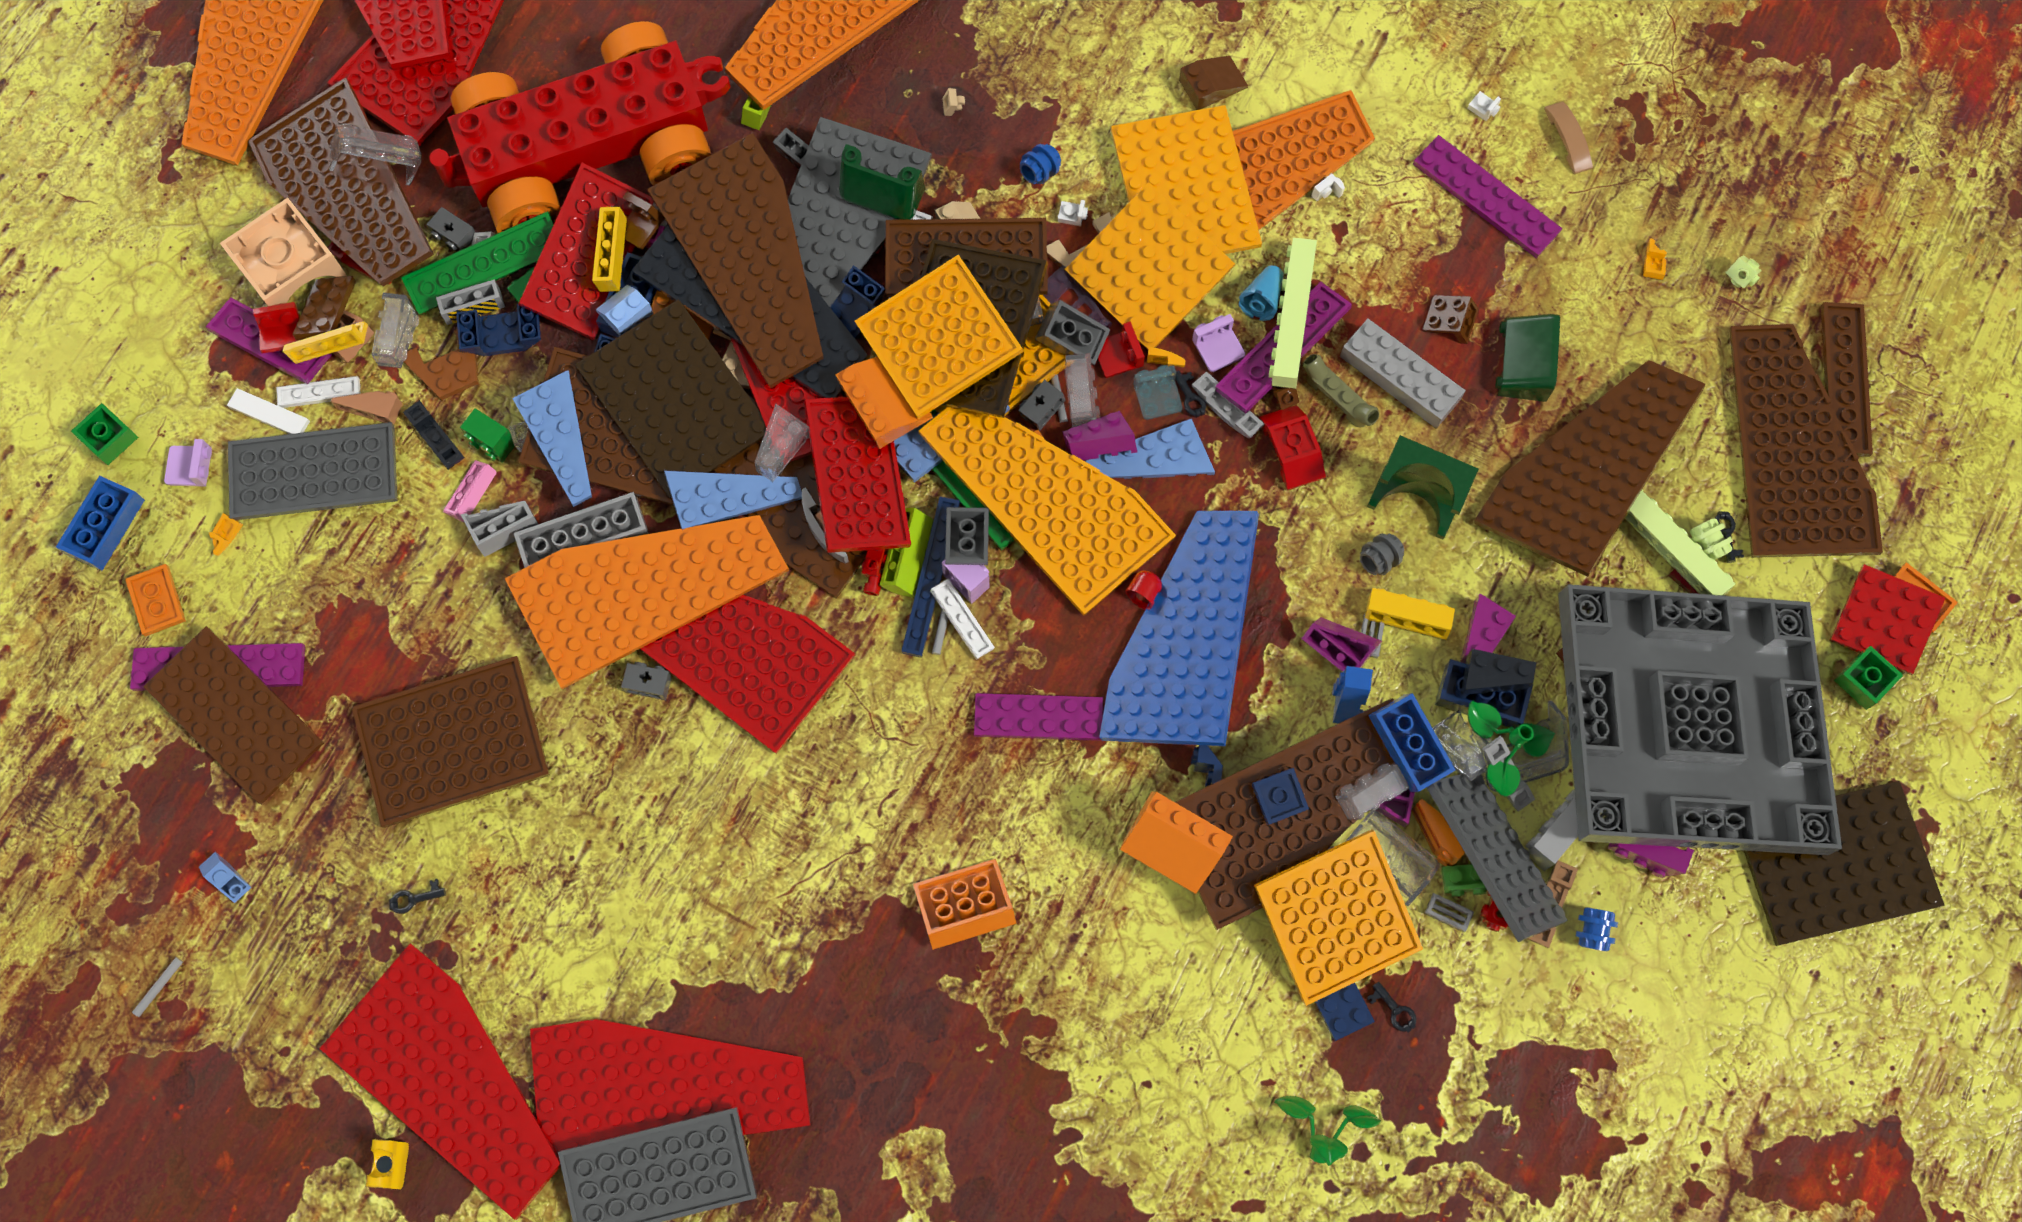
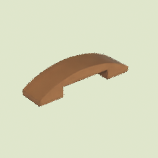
(1571, 135)
(1560, 883)

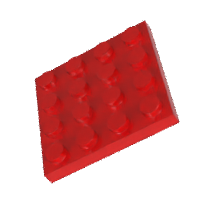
(1889, 617)

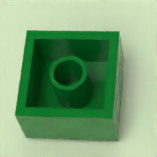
(104, 434)
(487, 435)
(1868, 678)

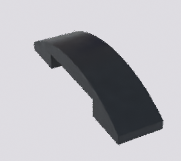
(433, 435)

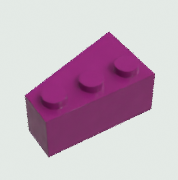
(1486, 626)
(1398, 808)
(1659, 859)

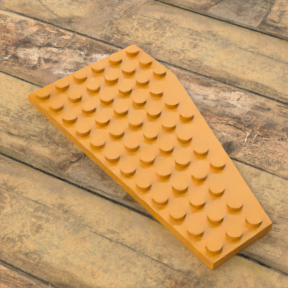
(1056, 506)

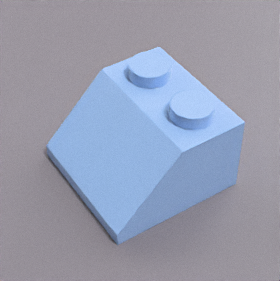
(625, 310)

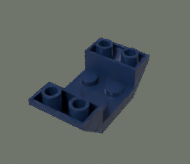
(857, 299)
(498, 332)
(1207, 762)

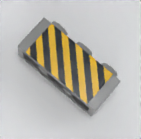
(481, 297)

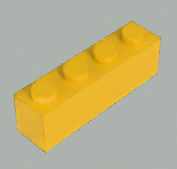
(609, 249)
(1409, 613)

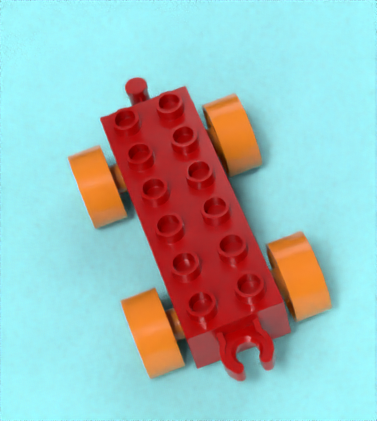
(629, 106)

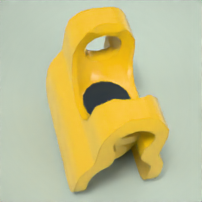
(388, 1164)

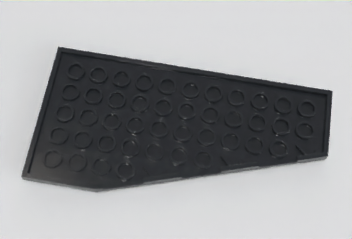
(674, 275)

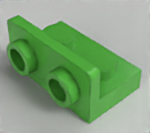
(1462, 879)

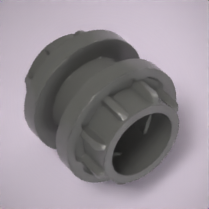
(1382, 554)

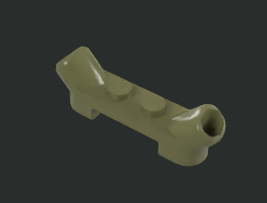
(1325, 380)

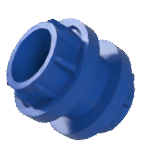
(1040, 164)
(1596, 929)

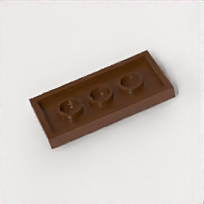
(324, 306)

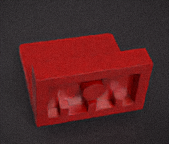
(276, 325)
(1121, 352)

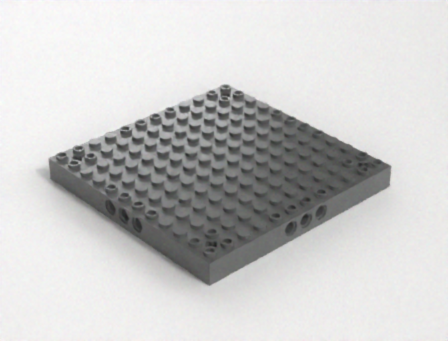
(1696, 721)

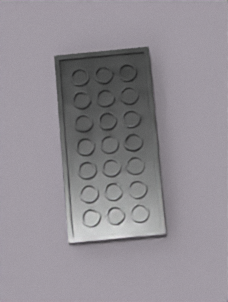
(312, 471)
(1497, 855)
(660, 1171)

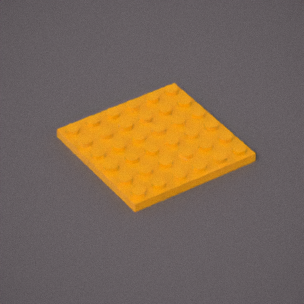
(1150, 266)
(938, 336)
(1338, 917)

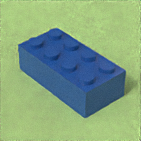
(100, 523)
(1412, 742)

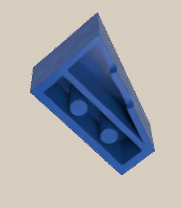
(1351, 692)

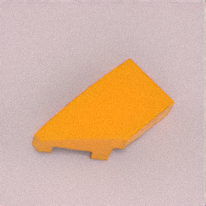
(1654, 261)
(1164, 357)
(224, 533)

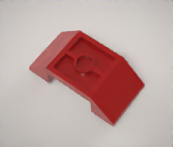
(1294, 446)

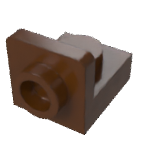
(1286, 396)

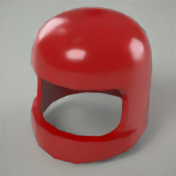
(1145, 584)

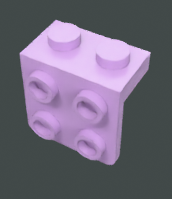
(1218, 343)
(188, 464)

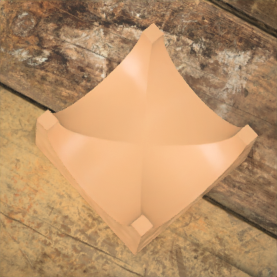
(280, 253)

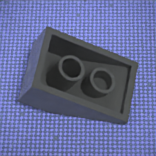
(1071, 331)
(967, 536)

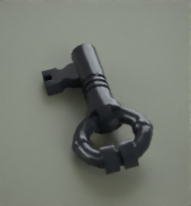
(1189, 396)
(1723, 515)
(413, 899)
(1381, 992)

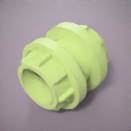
(1711, 539)

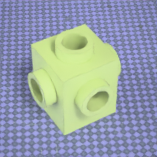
(1737, 271)

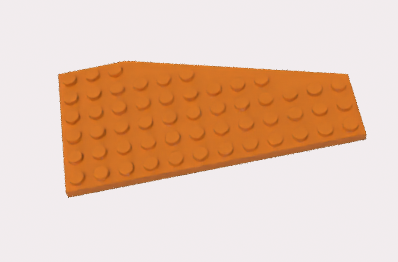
(801, 39)
(239, 68)
(1299, 150)
(624, 593)

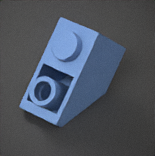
(224, 877)

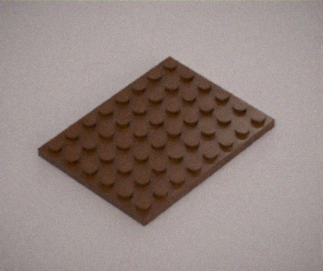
(607, 452)
(450, 741)

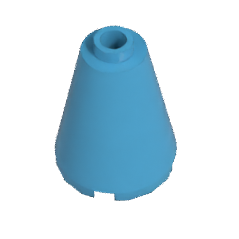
(1263, 294)

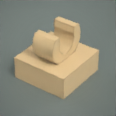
(952, 102)

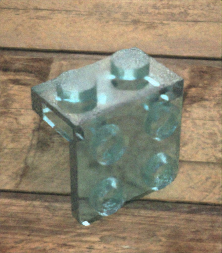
(1157, 392)

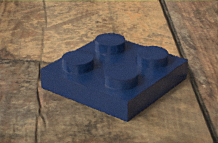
(1280, 796)
(1344, 1012)

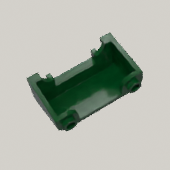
(878, 191)
(1529, 357)

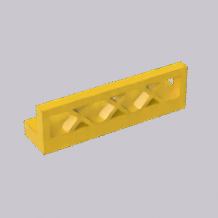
(326, 342)

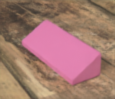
(470, 490)

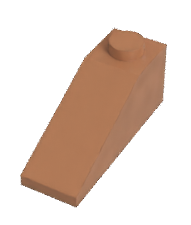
(371, 405)

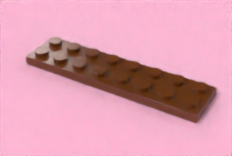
(1848, 371)

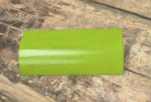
(905, 564)

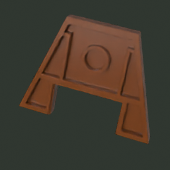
(445, 374)

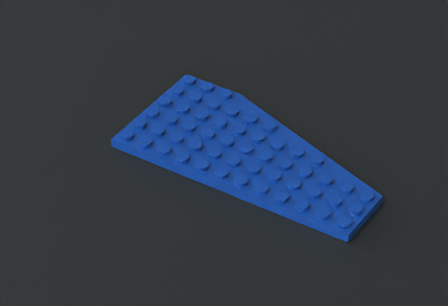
(1185, 650)

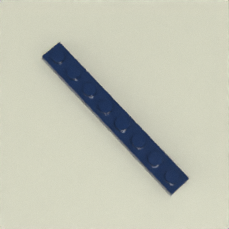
(930, 577)

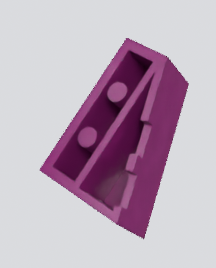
(1100, 437)
(1340, 644)

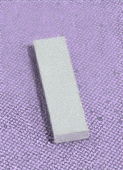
(316, 392)
(267, 412)
(962, 619)

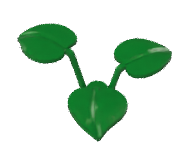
(1532, 737)
(1324, 1148)

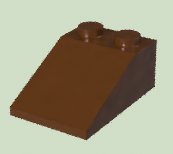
(1211, 80)

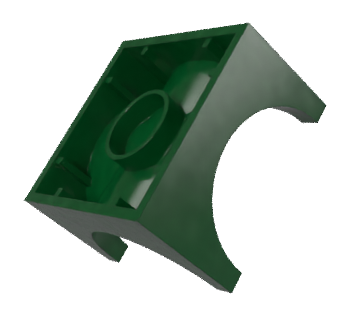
(1429, 474)

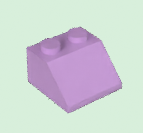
(967, 579)

